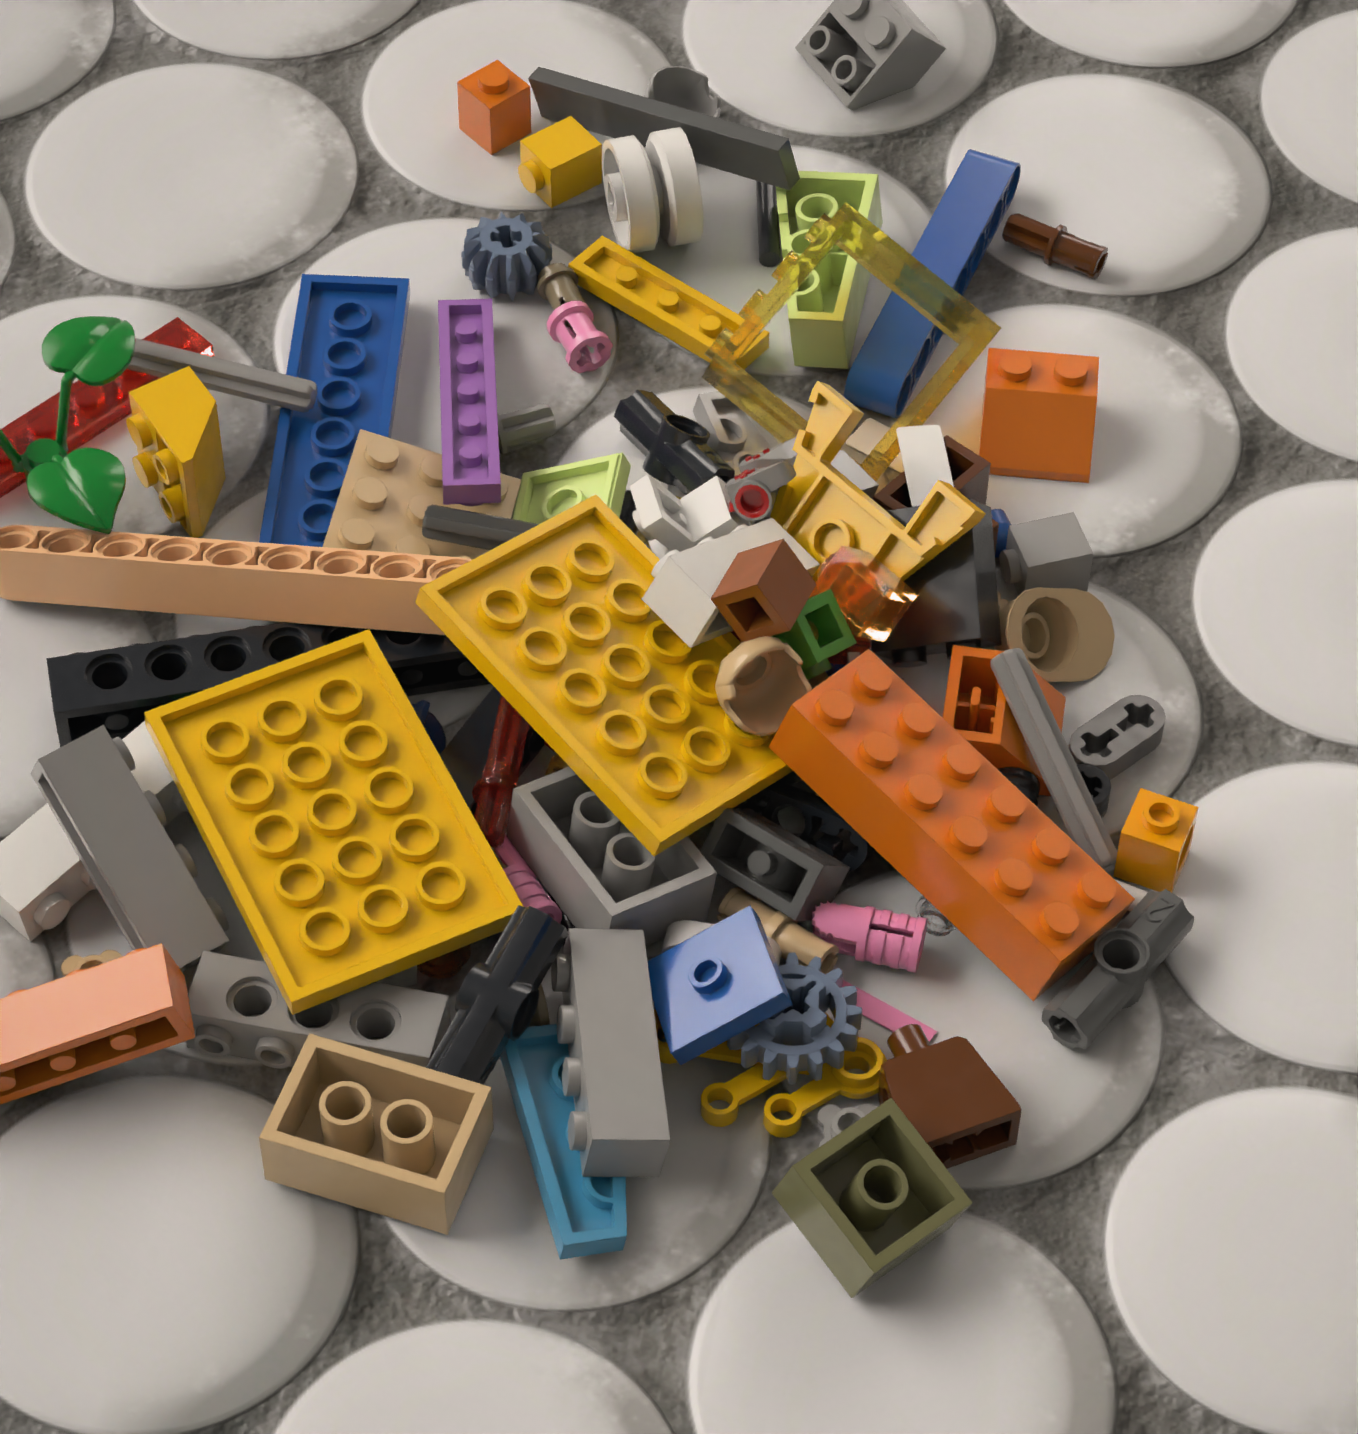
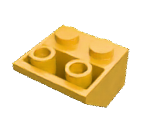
(178, 447)

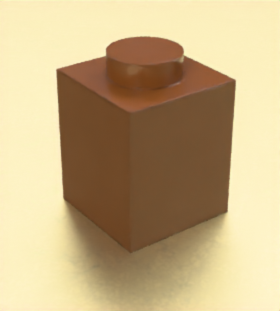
(763, 591)

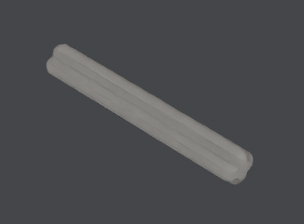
(226, 376)
(1053, 756)

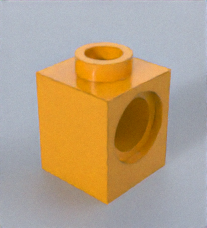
(1155, 841)

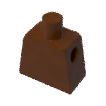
(949, 1096)

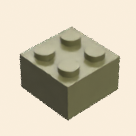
(871, 1197)

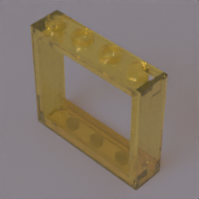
(897, 271)

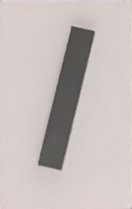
(623, 114)

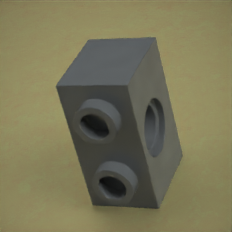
(772, 863)

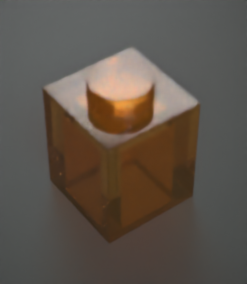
(865, 591)

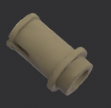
(558, 286)

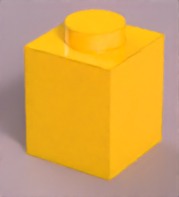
(560, 162)

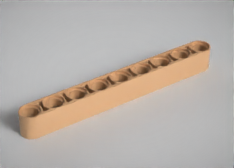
(219, 577)

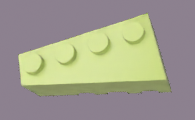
(831, 300)

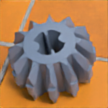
(505, 255)

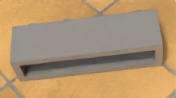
(128, 850)
(612, 1053)

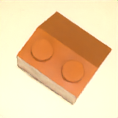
(1039, 414)

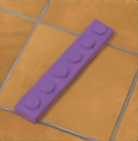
(468, 403)

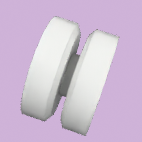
(652, 190)

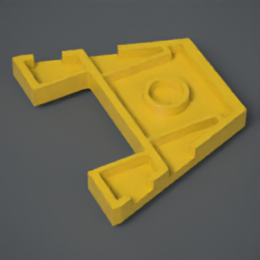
(830, 511)

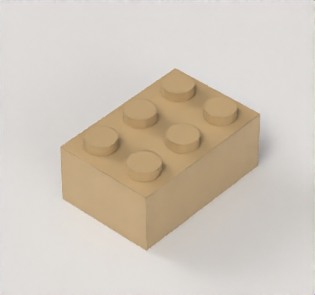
(377, 1133)

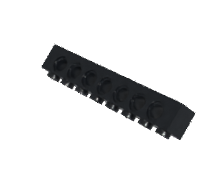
(124, 682)

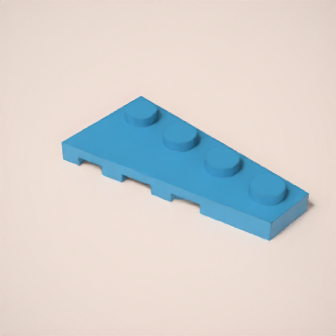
(583, 1212)

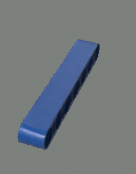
(952, 249)

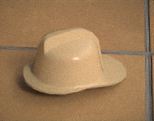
(1060, 632)

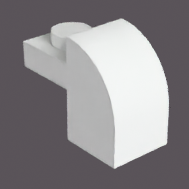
(682, 522)

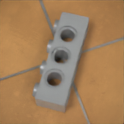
(234, 987)

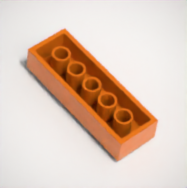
(950, 823)

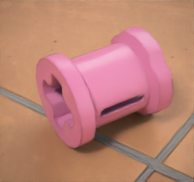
(577, 339)

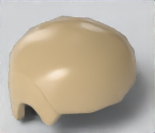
(760, 684)

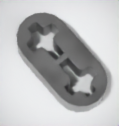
(1110, 732)

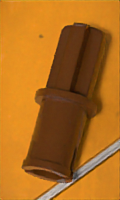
(1055, 245)

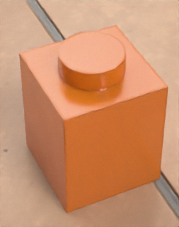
(494, 107)

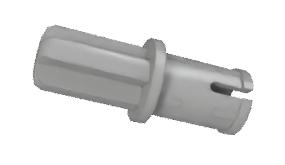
(525, 426)

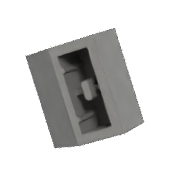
(869, 49)

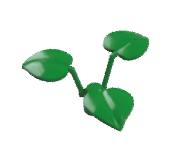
(87, 481)

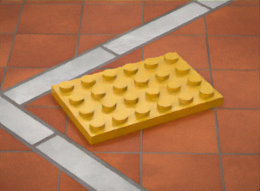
(601, 675)
(332, 820)

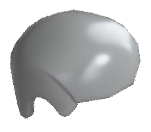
(683, 89)

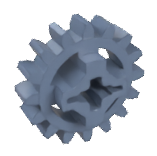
(799, 1034)

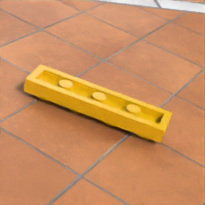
(659, 299)

